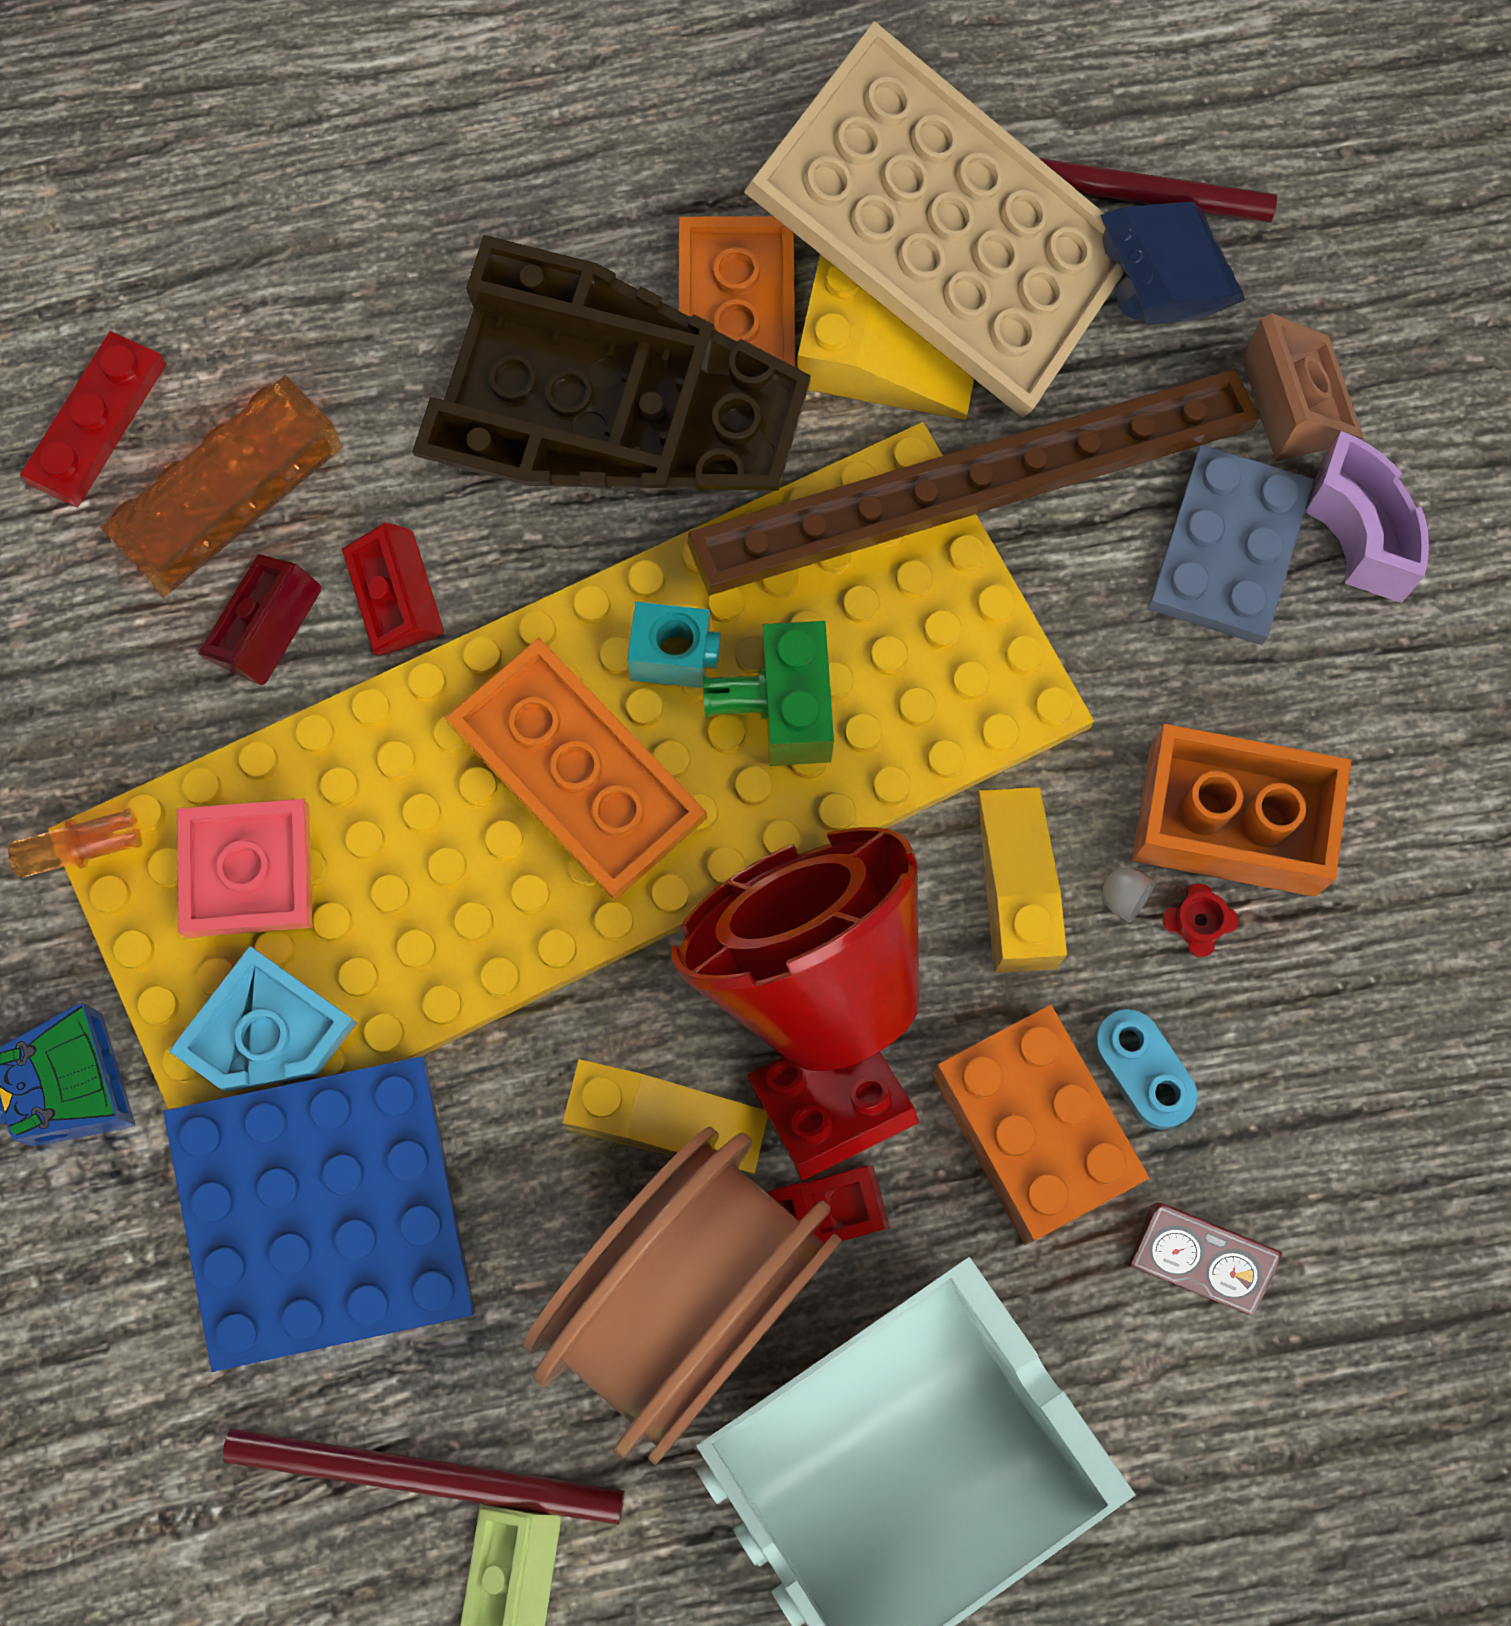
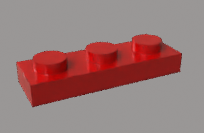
(93, 419)

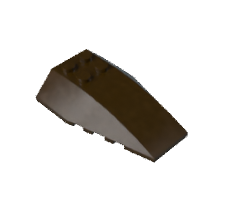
(605, 386)

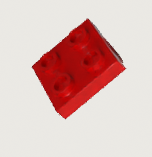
(831, 1112)

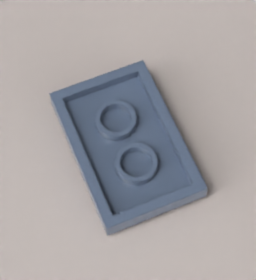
(1231, 544)

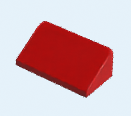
(392, 589)

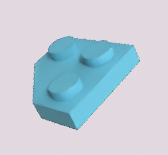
(261, 1028)

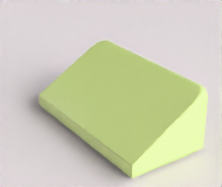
(511, 1567)

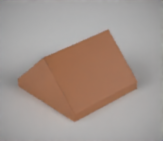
(1298, 388)

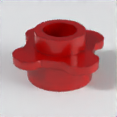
(1202, 902)

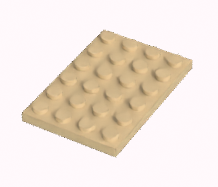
(942, 219)

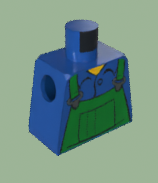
(62, 1081)

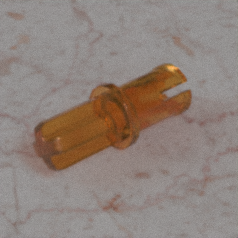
(74, 844)

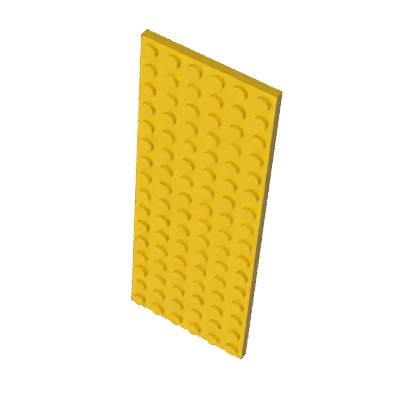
(460, 906)

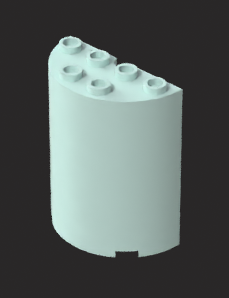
(912, 1467)

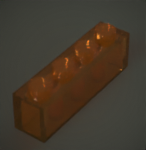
(223, 485)

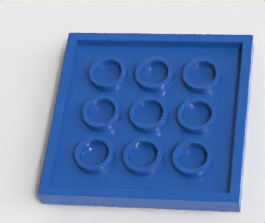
(318, 1213)

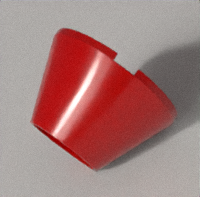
(814, 947)

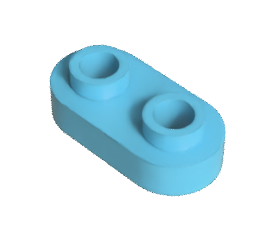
(1141, 1071)

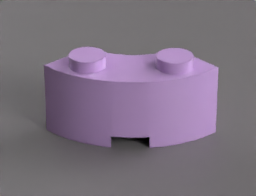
(1372, 518)

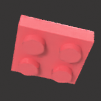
(244, 868)

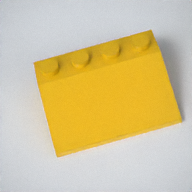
(871, 355)

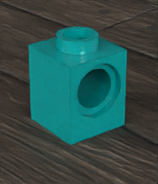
(657, 623)

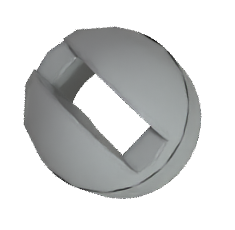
(1127, 892)

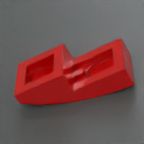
(853, 1200)

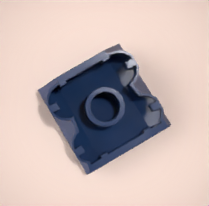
(1168, 263)

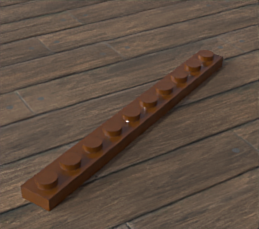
(969, 481)

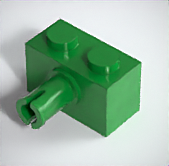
(787, 692)

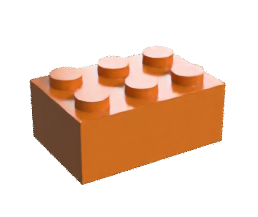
(1242, 810)
(1038, 1124)

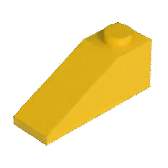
(1021, 882)
(655, 1112)

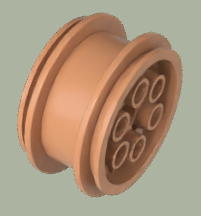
(679, 1291)

